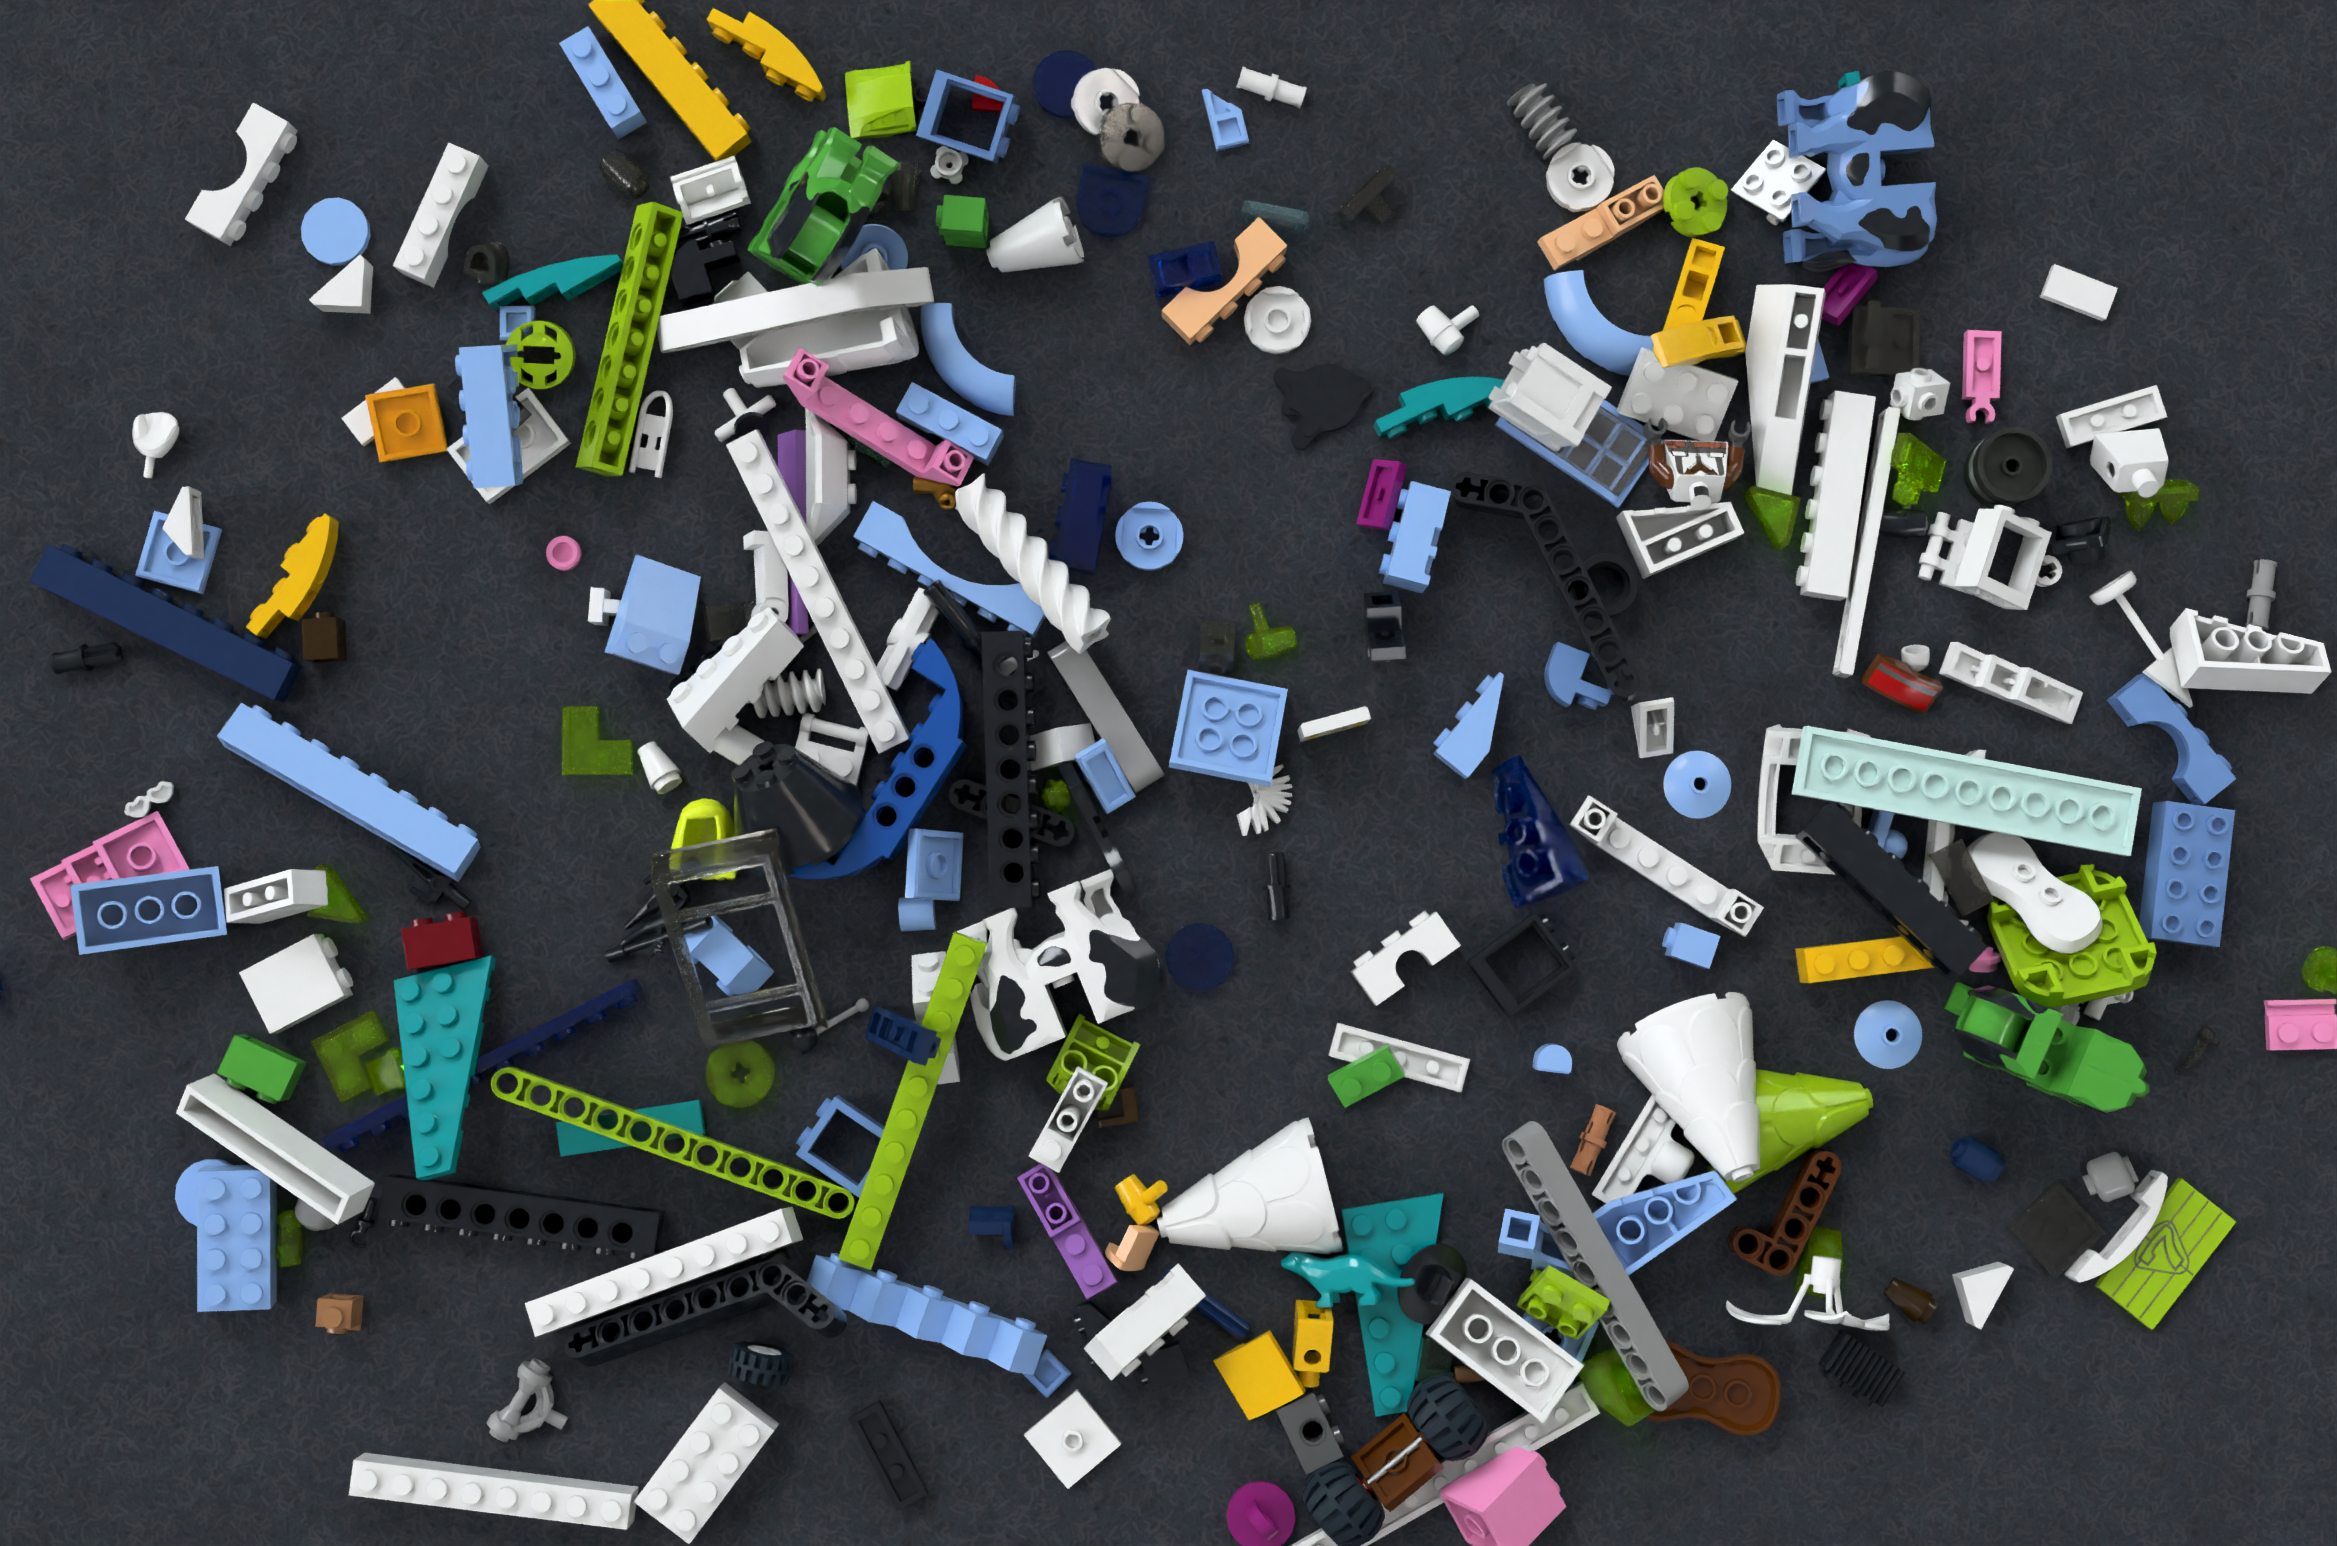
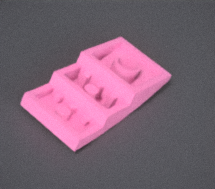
(128, 852)

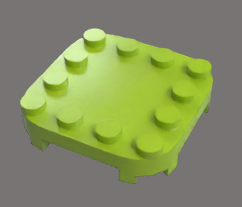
(2108, 967)

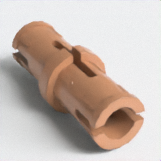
(1593, 1140)

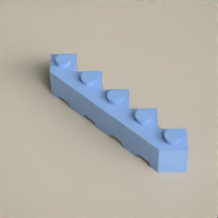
(928, 1314)

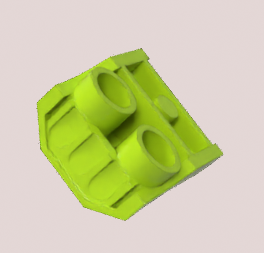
(880, 101)
(1097, 1053)

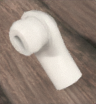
(2096, 1007)

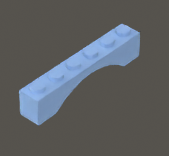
(889, 535)

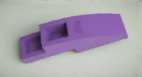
(1067, 1230)

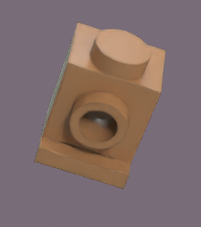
(339, 1312)

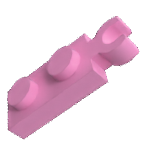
(1981, 372)

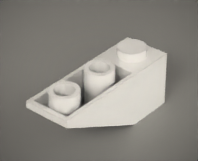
(1068, 1119)

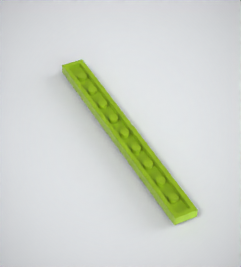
(911, 1104)

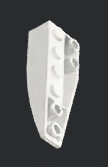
(1779, 377)

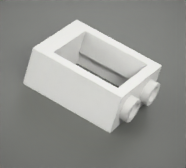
(1981, 550)

